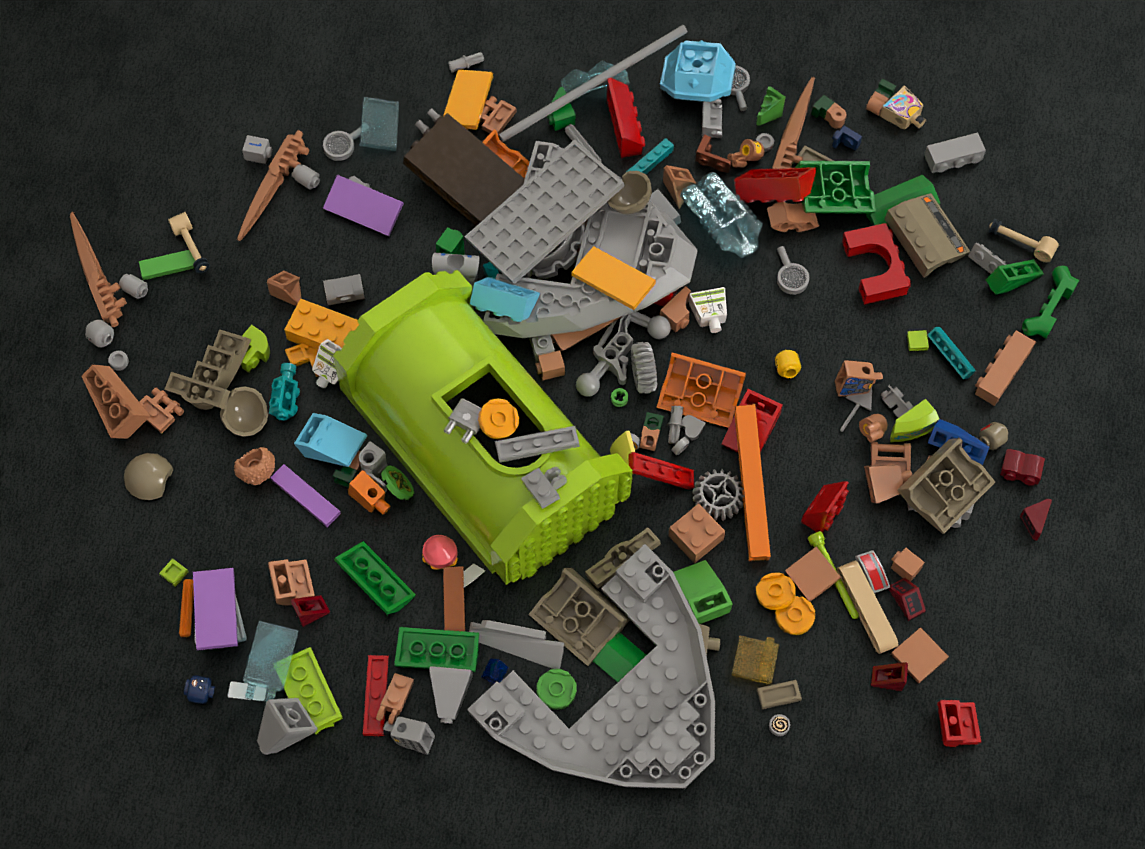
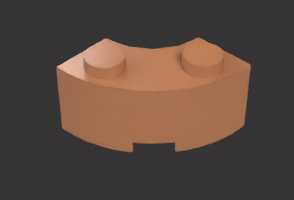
(791, 216)

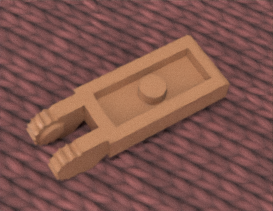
(395, 697)

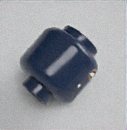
(199, 689)

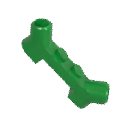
(1043, 324)

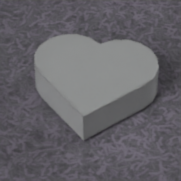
(692, 427)

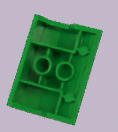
(839, 187)

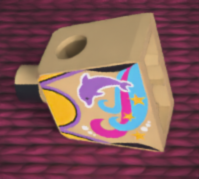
(903, 109)

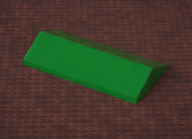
(893, 196)
(375, 578)
(437, 649)
(618, 657)

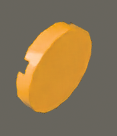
(498, 419)
(775, 591)
(796, 617)

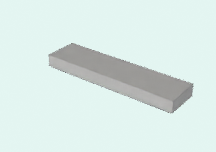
(537, 444)

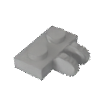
(540, 485)

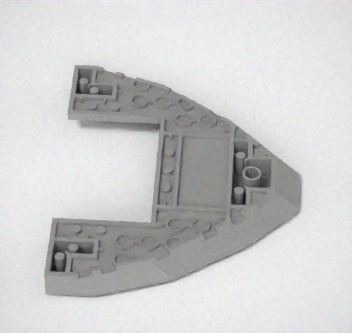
(641, 240)
(651, 724)

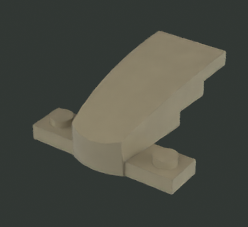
(213, 374)
(618, 555)

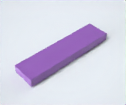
(305, 495)

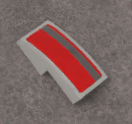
(873, 571)

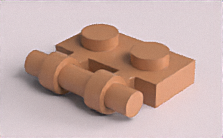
(499, 117)
(160, 417)

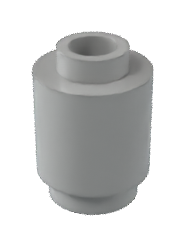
(306, 176)
(133, 286)

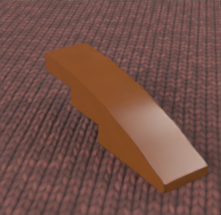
(454, 598)

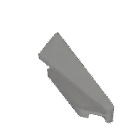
(520, 641)

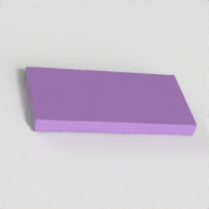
(363, 205)
(215, 609)

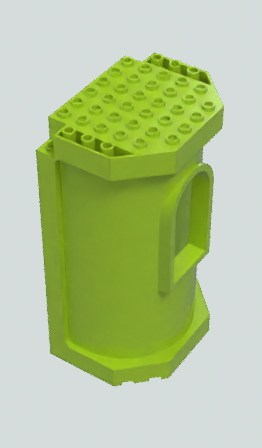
(400, 374)

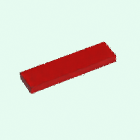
(661, 470)
(375, 691)

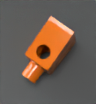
(362, 489)

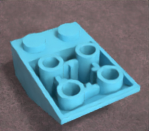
(329, 440)

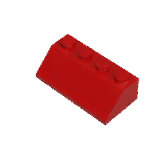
(624, 118)
(775, 184)

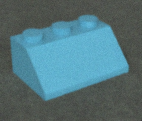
(503, 299)

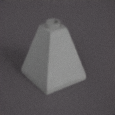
(449, 690)
(283, 725)

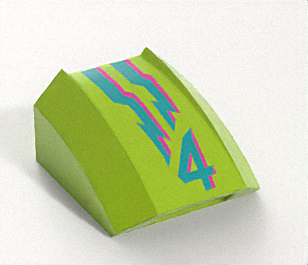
(914, 423)

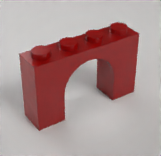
(878, 240)

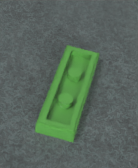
(166, 264)

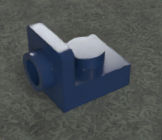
(848, 137)

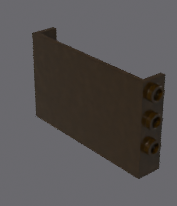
(462, 169)

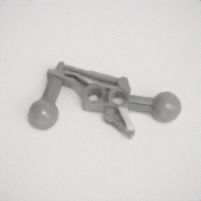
(588, 383)

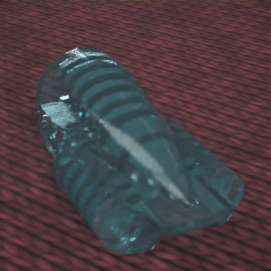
(727, 219)

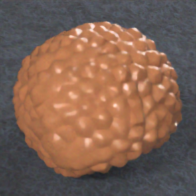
(255, 466)

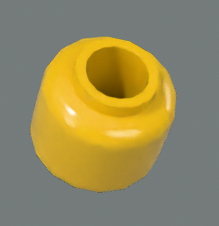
(787, 363)

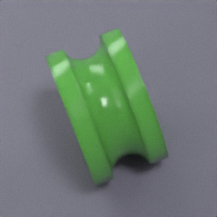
(622, 392)

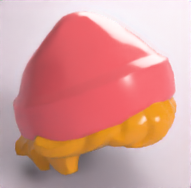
(439, 552)

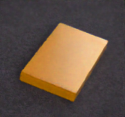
(468, 97)
(613, 278)

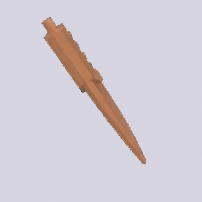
(788, 146)
(283, 160)
(101, 289)

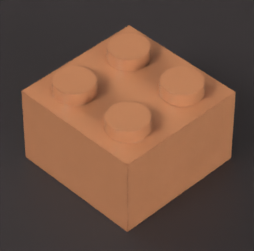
(696, 533)

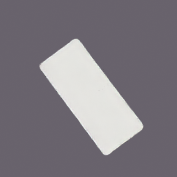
(472, 573)
(238, 690)

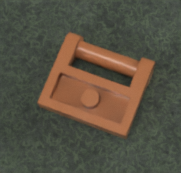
(903, 462)

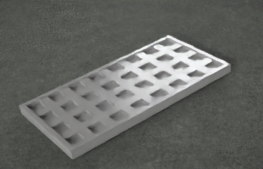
(544, 211)

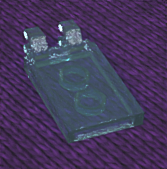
(269, 659)

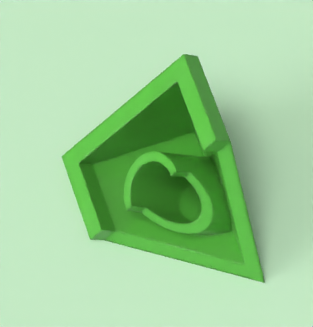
(772, 106)

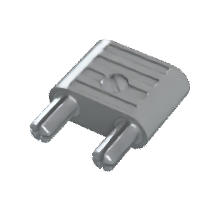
(466, 417)

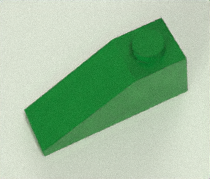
(1013, 275)

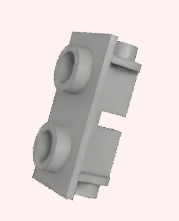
(984, 258)
(893, 398)

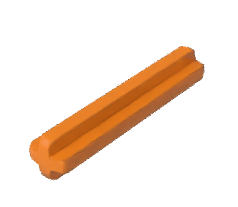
(186, 608)

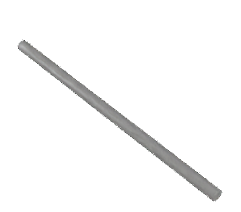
(594, 82)

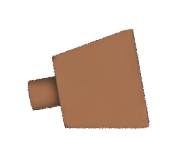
(885, 481)

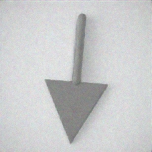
(861, 400)

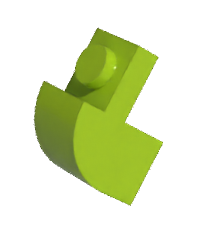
(257, 348)

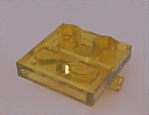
(755, 659)

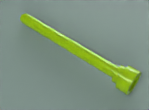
(817, 540)

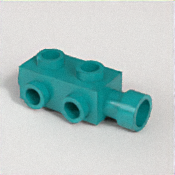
(284, 393)

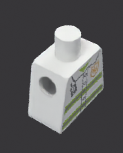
(709, 308)
(324, 364)

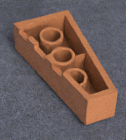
(114, 401)

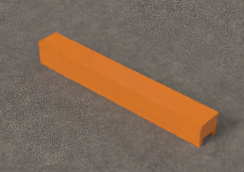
(752, 483)

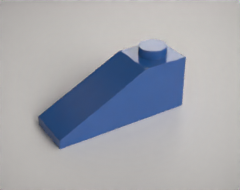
(972, 446)

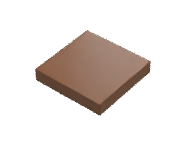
(813, 574)
(921, 655)

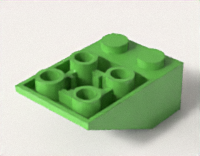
(703, 591)

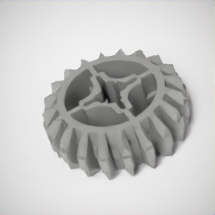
(643, 367)
(705, 486)

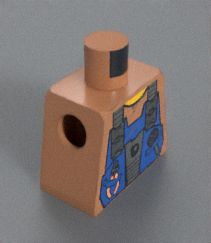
(856, 378)

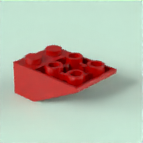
(766, 413)
(825, 506)

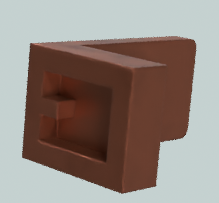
(705, 158)

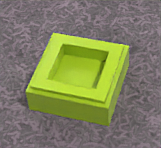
(917, 340)
(173, 572)

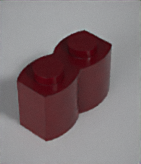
(1022, 467)

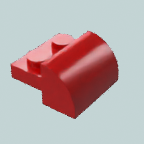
(958, 723)

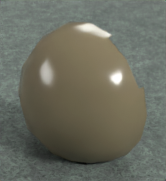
(633, 195)
(244, 411)
(147, 476)

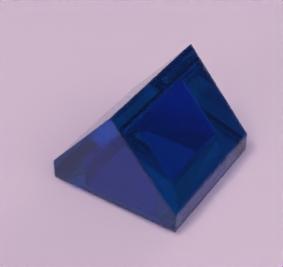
(495, 670)

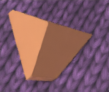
(676, 180)
(285, 287)

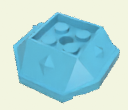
(698, 72)

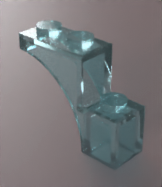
(577, 77)

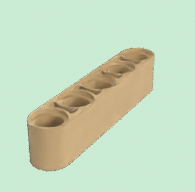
(868, 607)

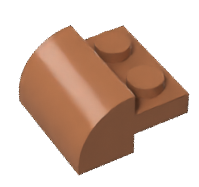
(290, 580)

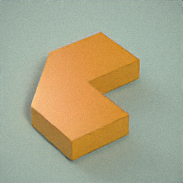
(301, 354)

